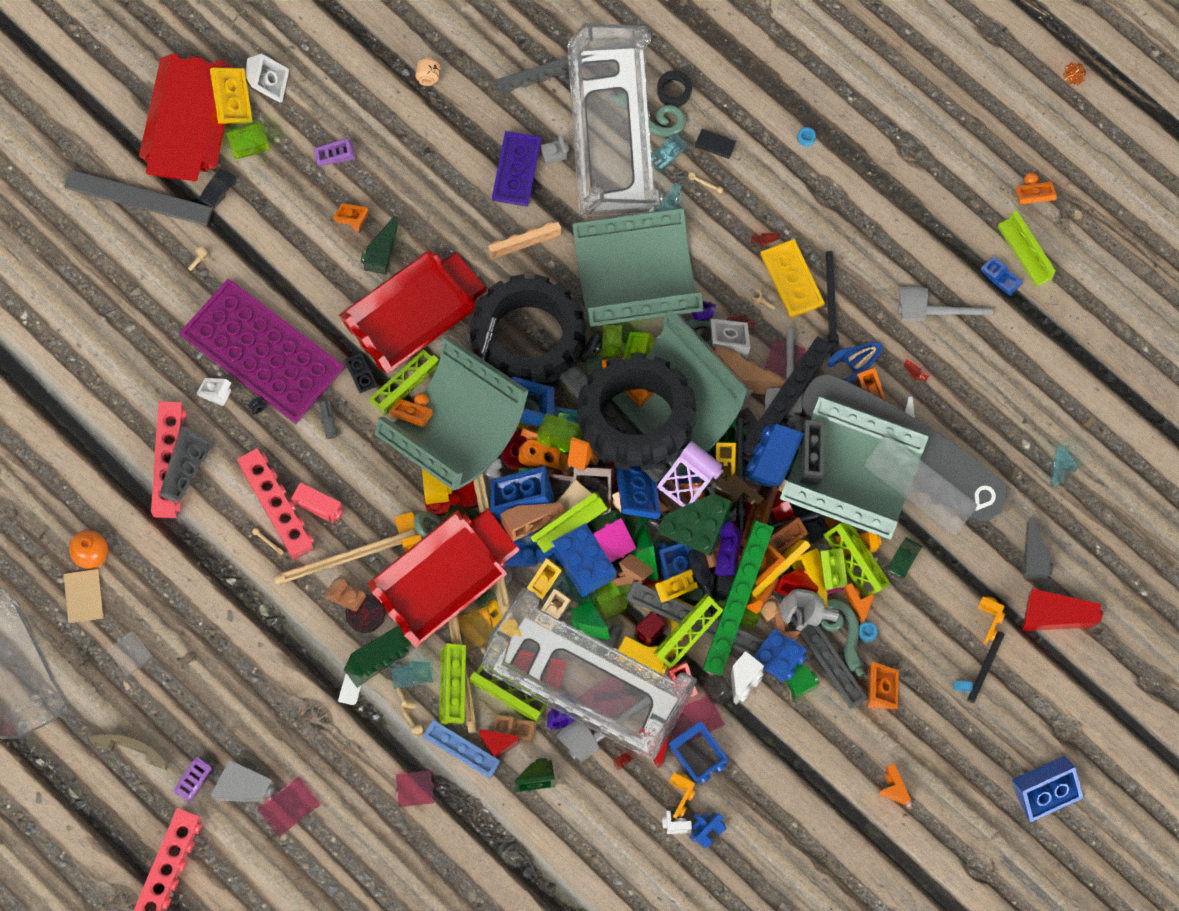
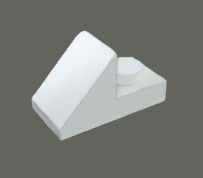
(215, 390)

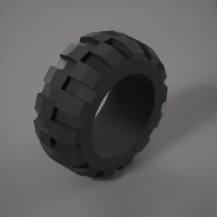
(538, 294)
(629, 375)

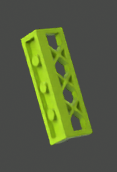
(1027, 249)
(407, 385)
(575, 517)
(870, 569)
(685, 625)
(452, 684)
(506, 696)

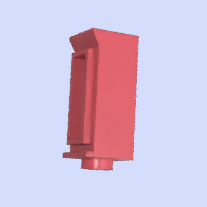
(317, 503)

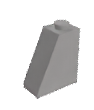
(242, 784)

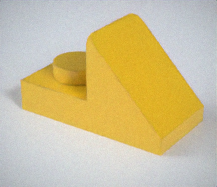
(545, 578)

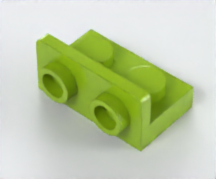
(638, 343)
(834, 568)

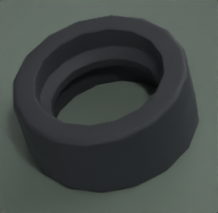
(676, 76)

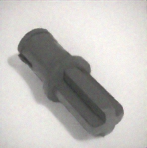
(328, 419)

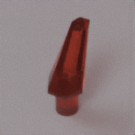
(765, 238)
(744, 318)
(915, 371)

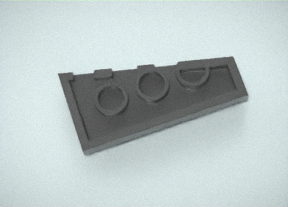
(185, 460)

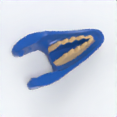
(858, 358)

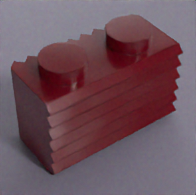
(650, 629)

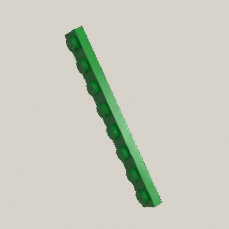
(737, 598)

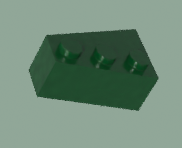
(376, 656)

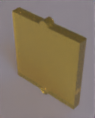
(476, 628)

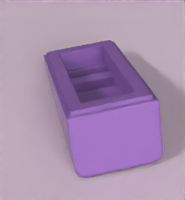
(350, 155)
(198, 783)

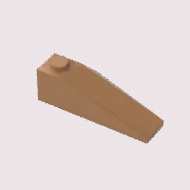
(751, 374)

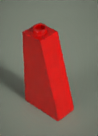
(1058, 611)

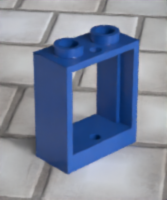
(546, 402)
(686, 736)

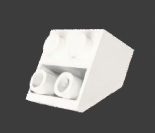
(744, 675)

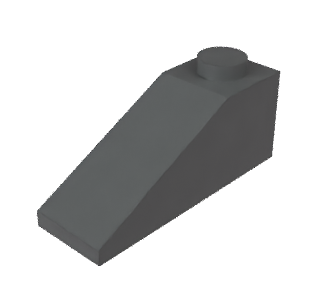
(1036, 555)

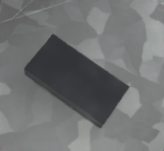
(715, 143)

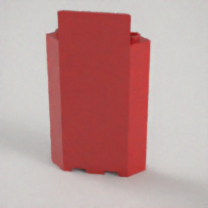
(182, 120)
(413, 308)
(443, 573)

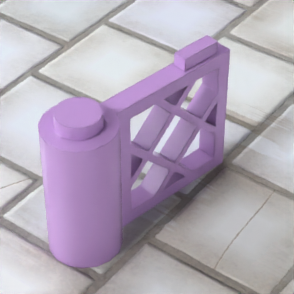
(701, 464)

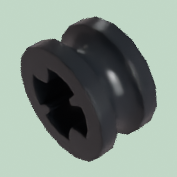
(257, 405)

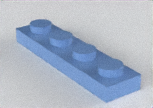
(461, 749)

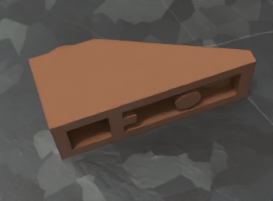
(529, 518)

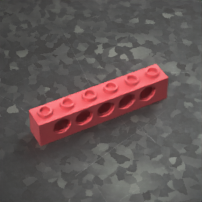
(166, 412)
(295, 547)
(180, 820)

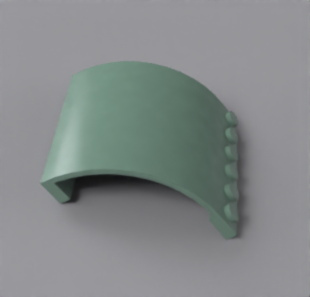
(635, 267)
(714, 386)
(471, 418)
(848, 488)

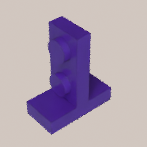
(728, 550)

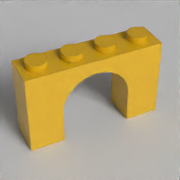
(644, 654)

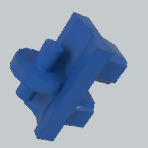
(713, 822)

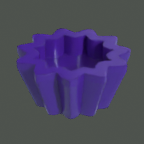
(707, 313)
(557, 719)

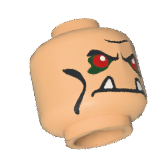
(427, 71)

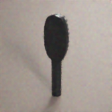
(701, 572)

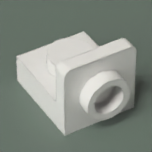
(680, 825)

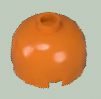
(88, 549)

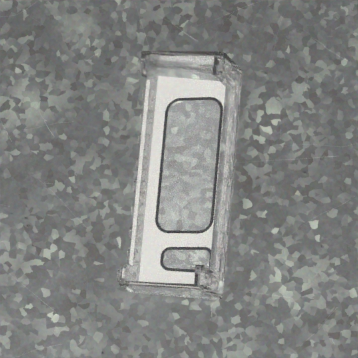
(611, 120)
(585, 677)

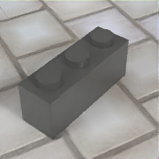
(812, 452)

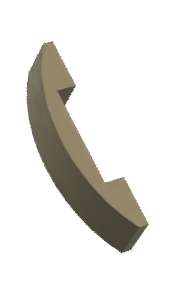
(108, 740)

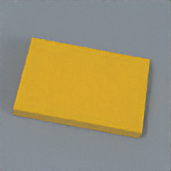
(231, 95)

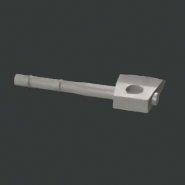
(914, 306)
(772, 392)
(579, 740)

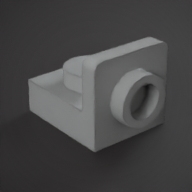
(554, 151)

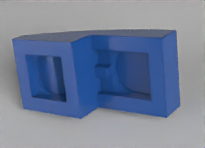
(1001, 276)

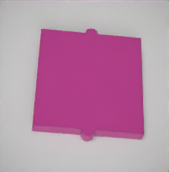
(615, 540)

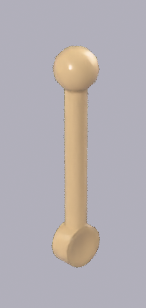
(692, 176)
(256, 531)

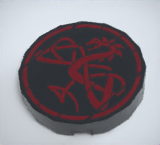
(368, 617)

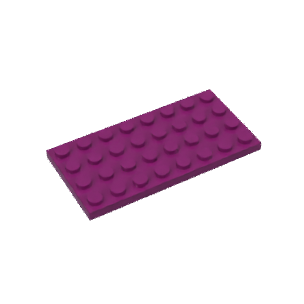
(262, 351)

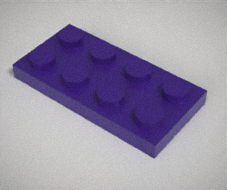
(516, 168)

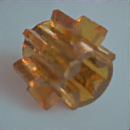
(1074, 73)

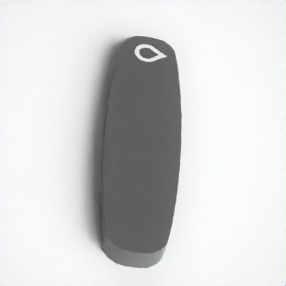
(939, 453)

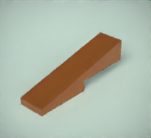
(787, 535)

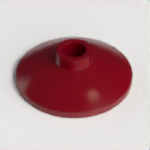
(510, 454)

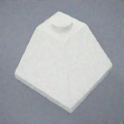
(267, 76)
(730, 335)

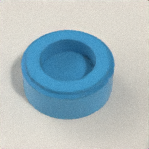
(806, 136)
(867, 631)
(963, 686)

